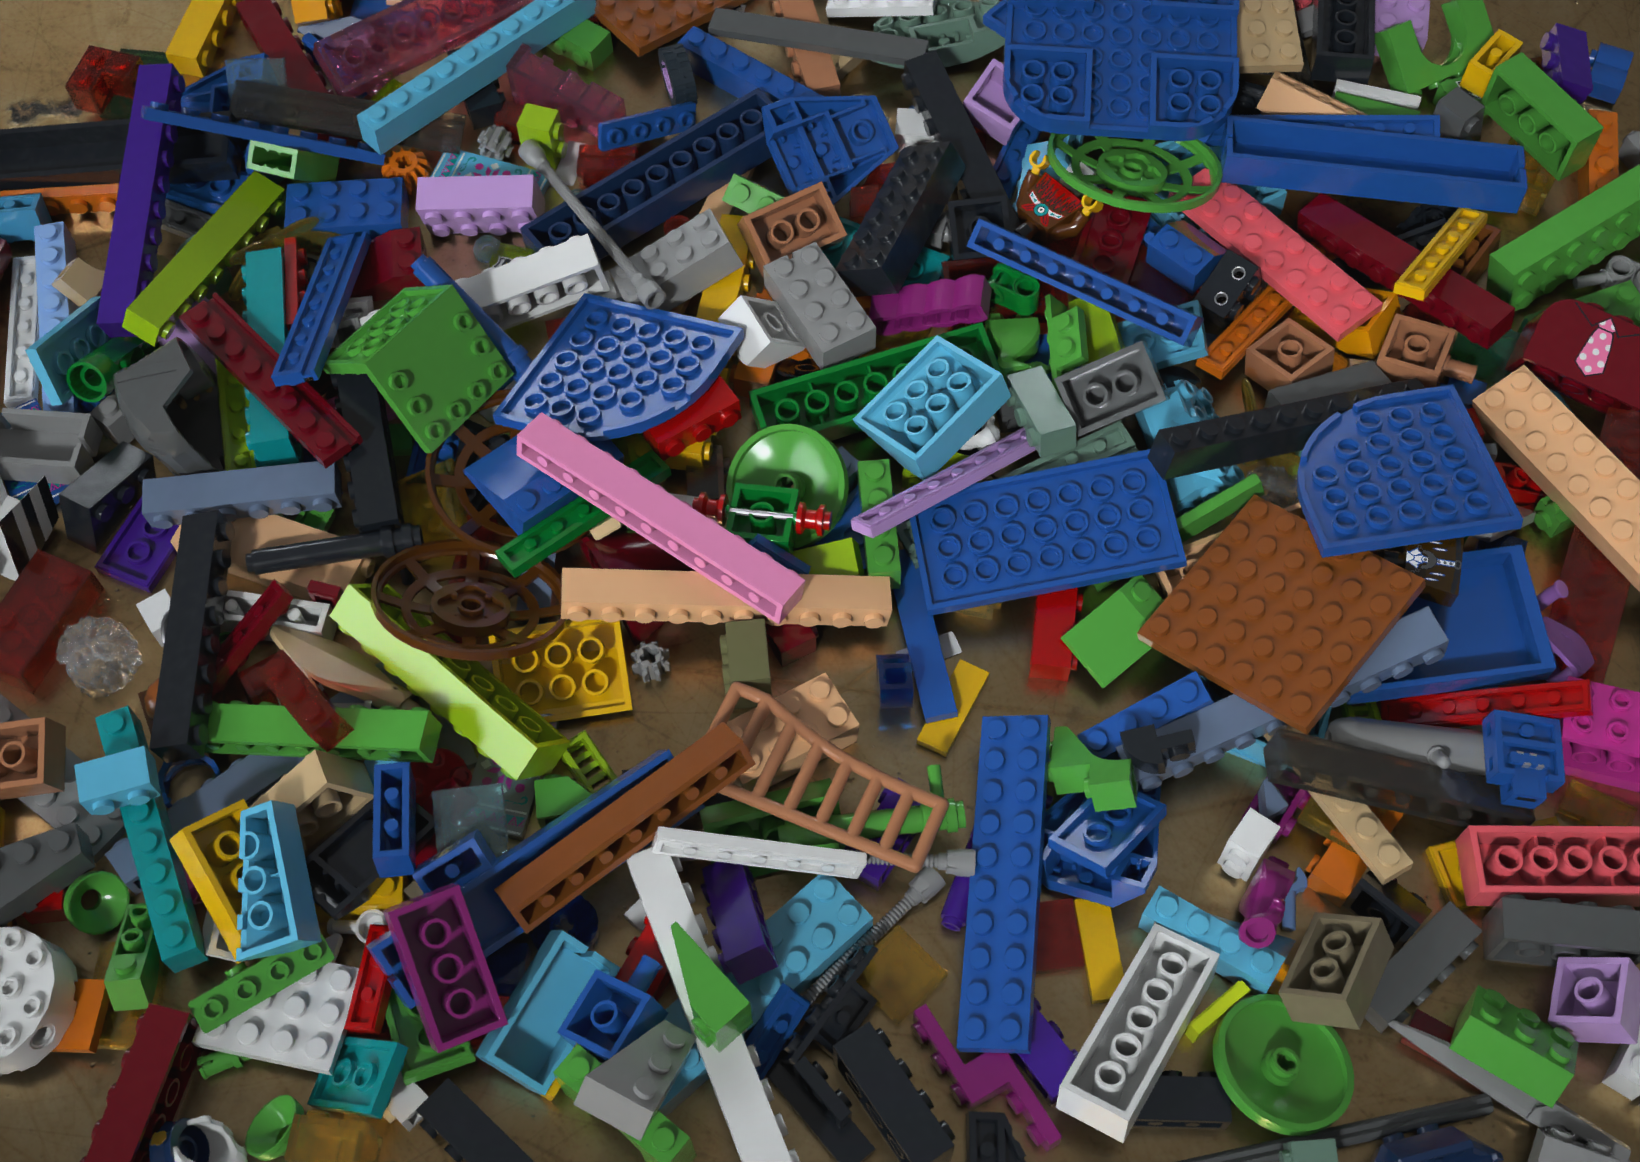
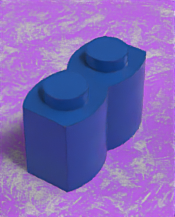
(1609, 71)

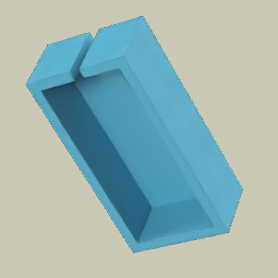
(529, 1044)

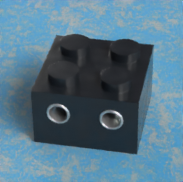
(1229, 289)

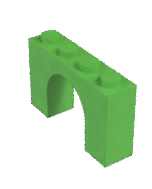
(1410, 70)
(662, 1139)

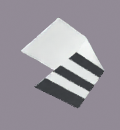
(24, 526)

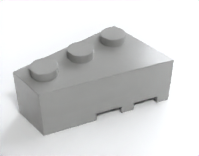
(637, 1079)

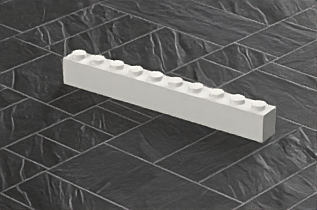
(732, 1072)

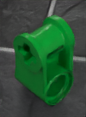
(1014, 290)

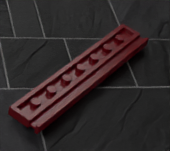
(252, 364)

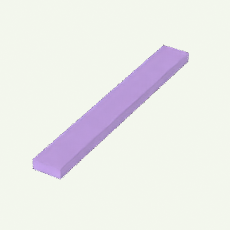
(942, 485)

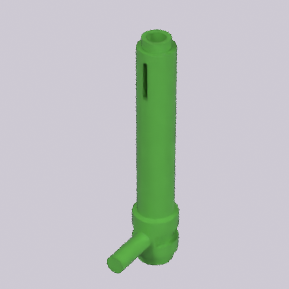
(879, 819)

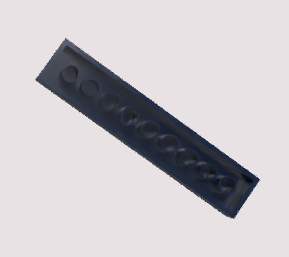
(663, 179)

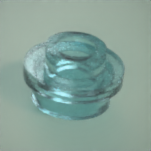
(482, 246)

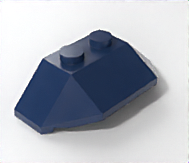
(1435, 1146)

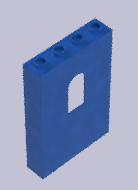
(1490, 628)

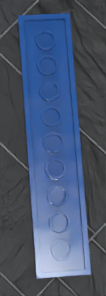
(1005, 887)

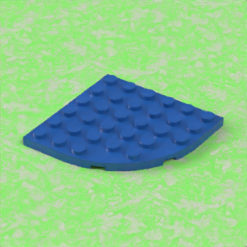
(619, 369)
(1401, 475)

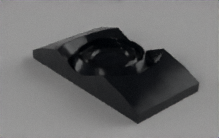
(343, 865)

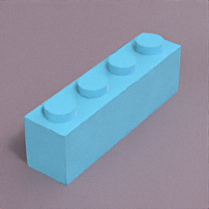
(274, 885)
(1236, 960)

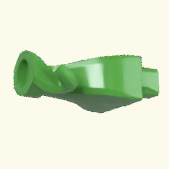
(1014, 342)

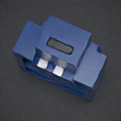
(1523, 757)

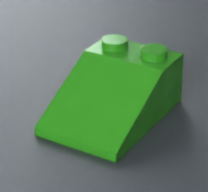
(1108, 636)
(716, 1004)

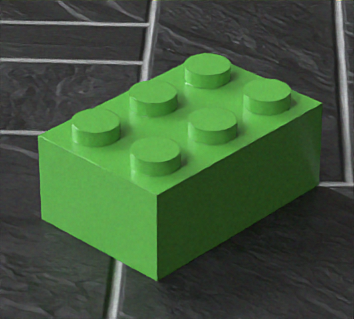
(1515, 1045)

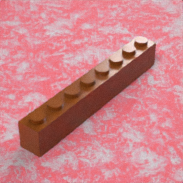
(624, 827)

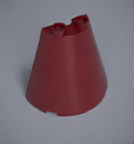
(630, 551)

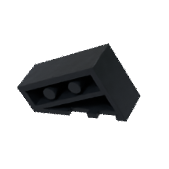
(105, 495)

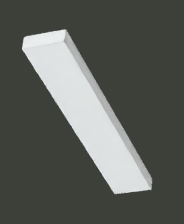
(23, 331)
(758, 852)

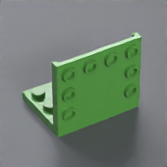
(425, 361)

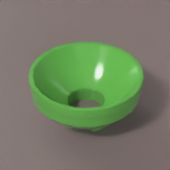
(108, 910)
(271, 1128)

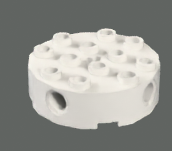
(34, 998)

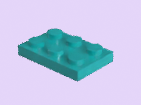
(361, 1078)

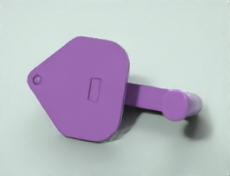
(1563, 640)

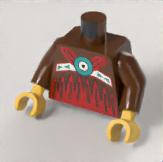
(1049, 208)

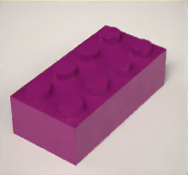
(445, 967)

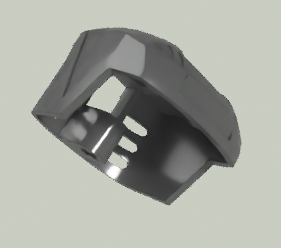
(180, 438)

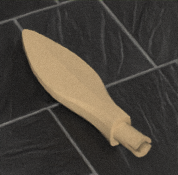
(341, 668)

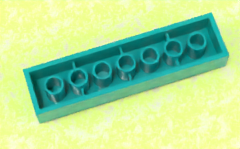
(267, 317)

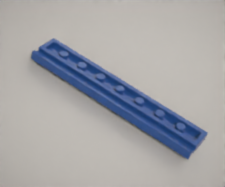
(250, 130)
(321, 310)

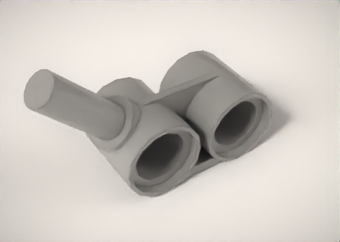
(1616, 271)

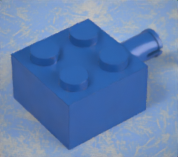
(614, 1012)

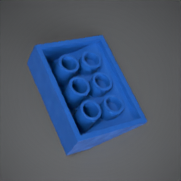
(519, 489)

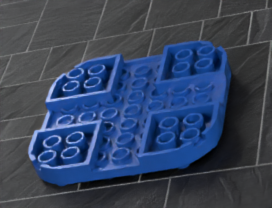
(1122, 66)

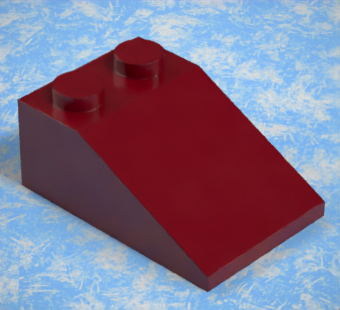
(388, 264)

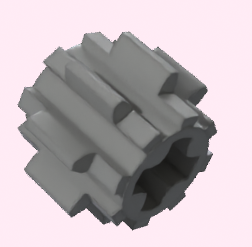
(495, 142)
(648, 670)

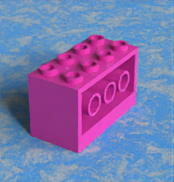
(1606, 743)

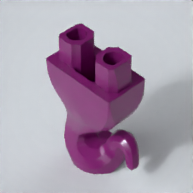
(1264, 902)

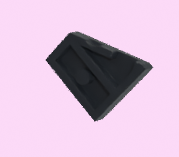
(991, 1138)

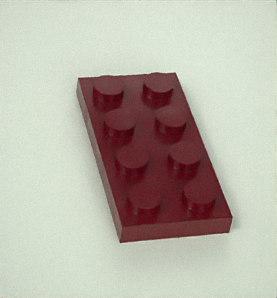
(1113, 240)

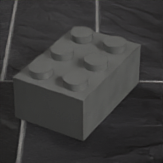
(1112, 388)

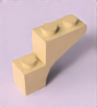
(82, 282)

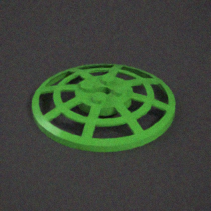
(1137, 173)

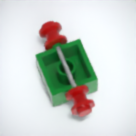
(765, 511)

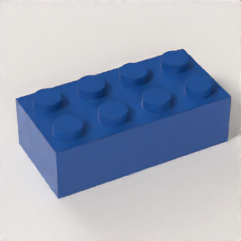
(350, 205)

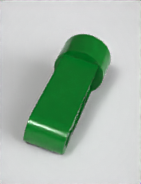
(93, 374)

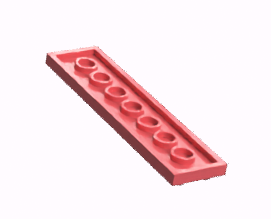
(1284, 258)

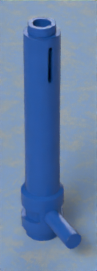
(515, 355)

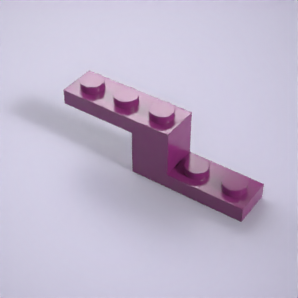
(985, 1079)

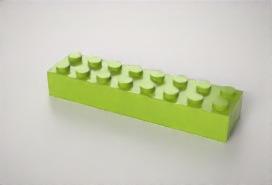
(456, 689)

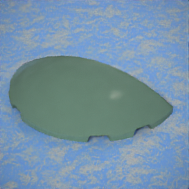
(952, 31)

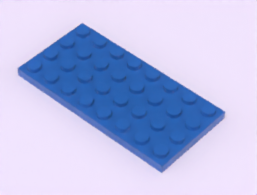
(1046, 533)

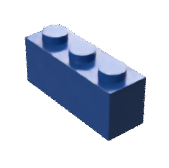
(394, 819)

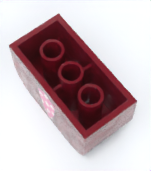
(1583, 354)

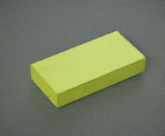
(1216, 1011)

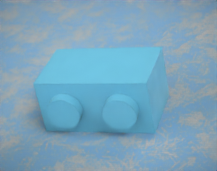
(117, 781)

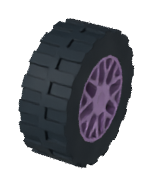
(677, 74)

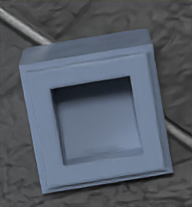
(1271, 801)

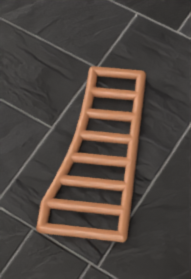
(848, 764)

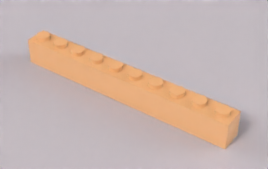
(694, 598)

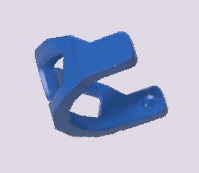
(165, 780)

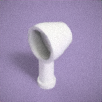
(359, 927)

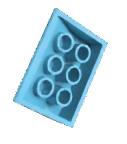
(933, 407)

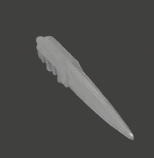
(1510, 1096)

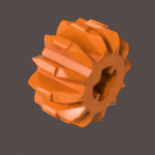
(408, 165)

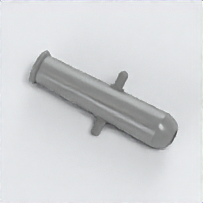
(1429, 744)

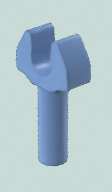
(1299, 885)

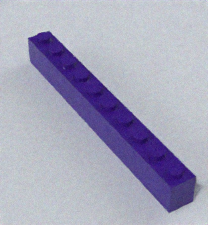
(140, 197)

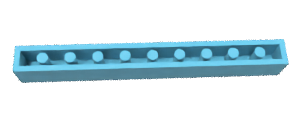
(467, 70)

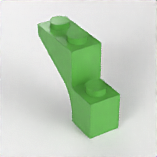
(1076, 770)

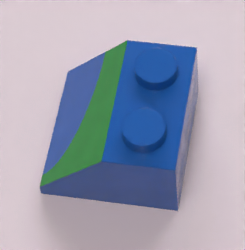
(1184, 255)

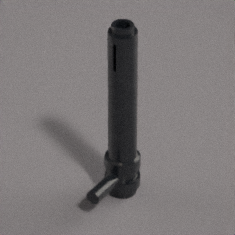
(384, 543)

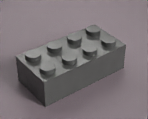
(1548, 929)

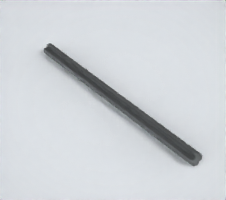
(1364, 1130)

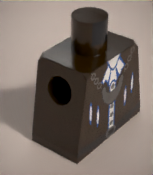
(1435, 562)

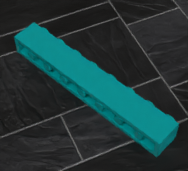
(154, 856)

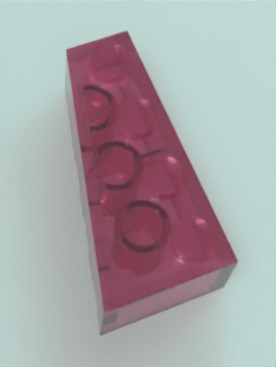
(542, 84)

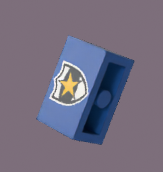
(456, 863)

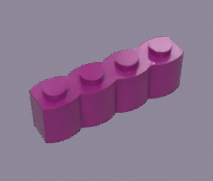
(932, 305)

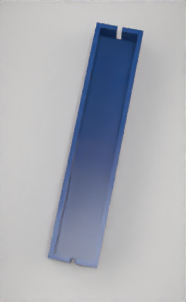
(1373, 164)
(489, 915)

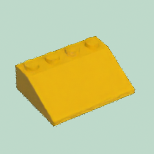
(573, 674)

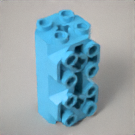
(1187, 406)

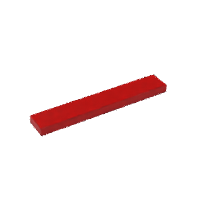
(1472, 706)

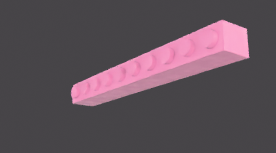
(660, 517)

